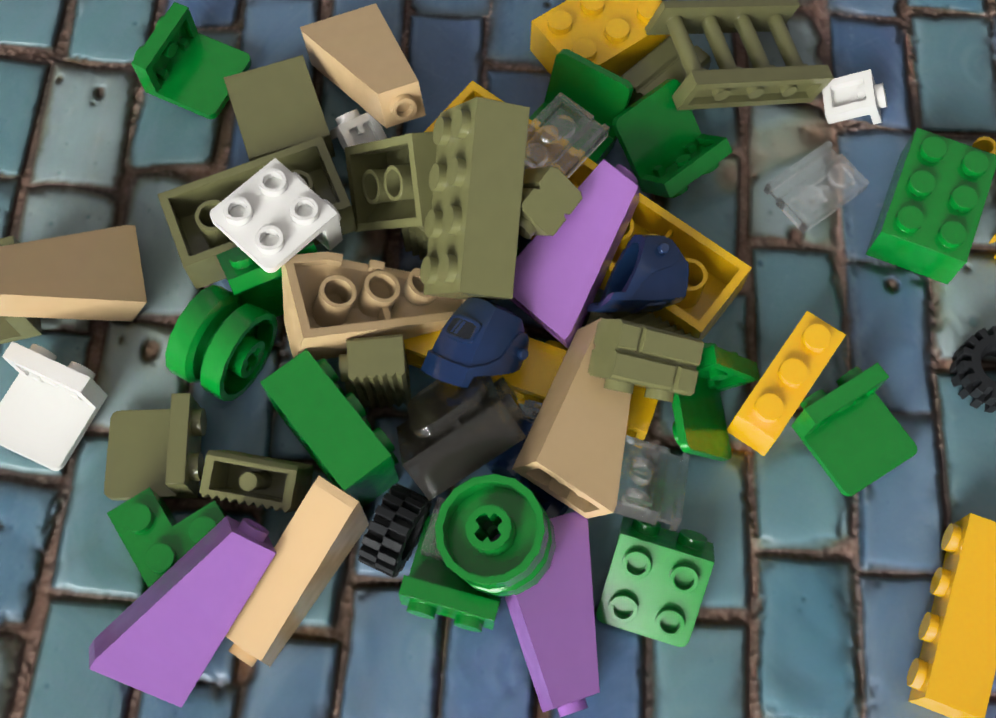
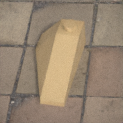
(348, 299)

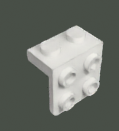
(276, 217)
(47, 406)

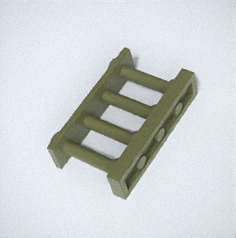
(733, 84)

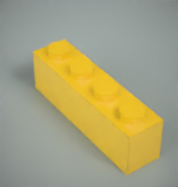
(960, 631)

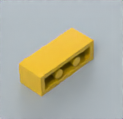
(785, 383)

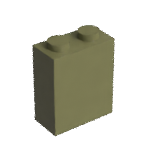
(277, 107)

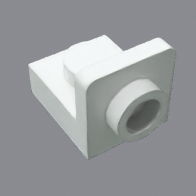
(854, 97)
(357, 129)

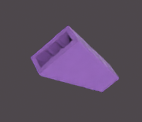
(564, 271)
(184, 616)
(558, 622)

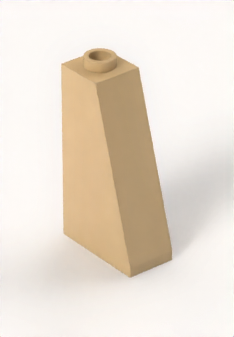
(366, 64)
(74, 276)
(578, 435)
(303, 565)

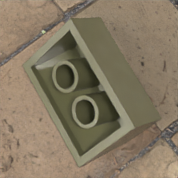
(391, 181)

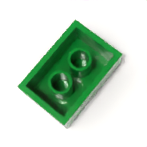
(933, 206)
(332, 427)

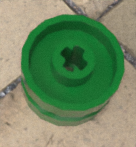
(221, 342)
(475, 515)

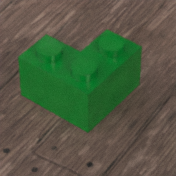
(155, 536)

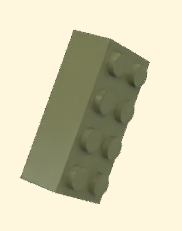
(475, 200)
(189, 205)

